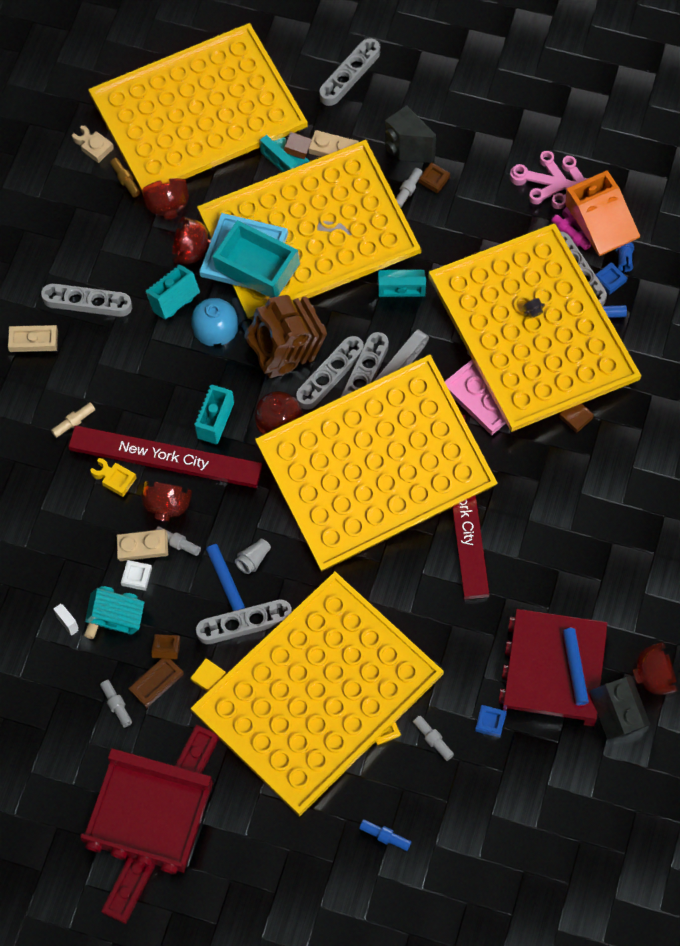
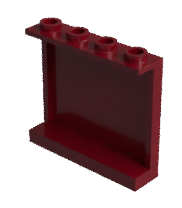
(539, 664)
(148, 811)

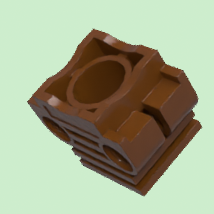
(285, 334)

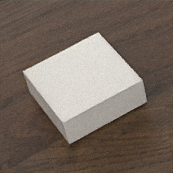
(136, 575)
(66, 619)

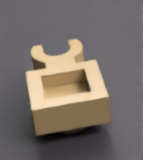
(93, 145)

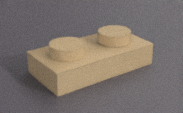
(325, 143)
(32, 338)
(142, 545)

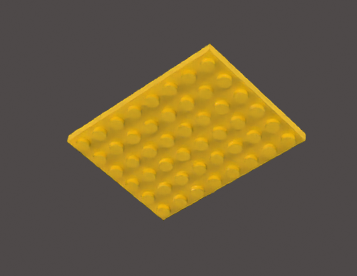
(197, 107)
(333, 188)
(541, 361)
(375, 462)
(317, 693)

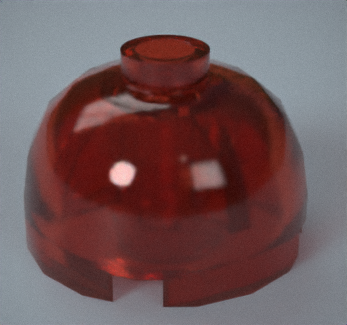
(166, 198)
(190, 241)
(276, 410)
(165, 500)
(655, 670)

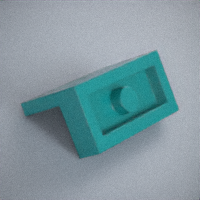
(275, 153)
(402, 283)

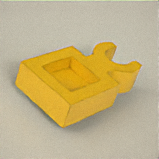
(115, 478)

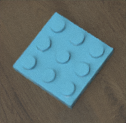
(222, 229)

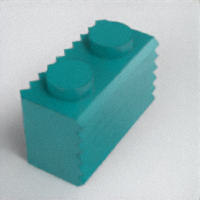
(172, 292)
(214, 414)
(114, 610)

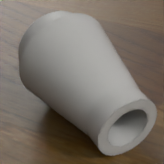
(251, 557)

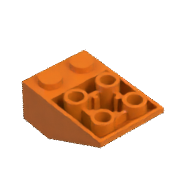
(601, 213)

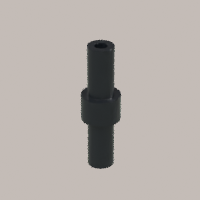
(243, 320)

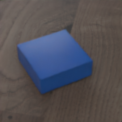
(611, 278)
(490, 721)

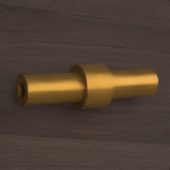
(125, 177)

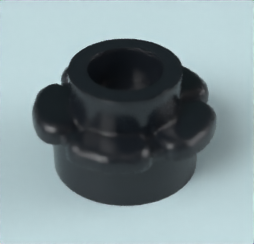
(533, 308)

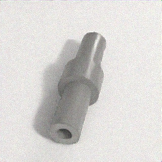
(408, 186)
(179, 542)
(116, 703)
(433, 738)

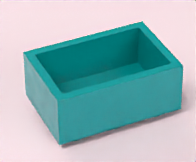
(256, 259)

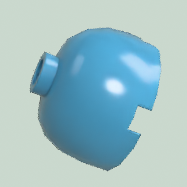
(214, 322)

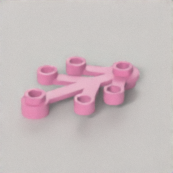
(556, 181)

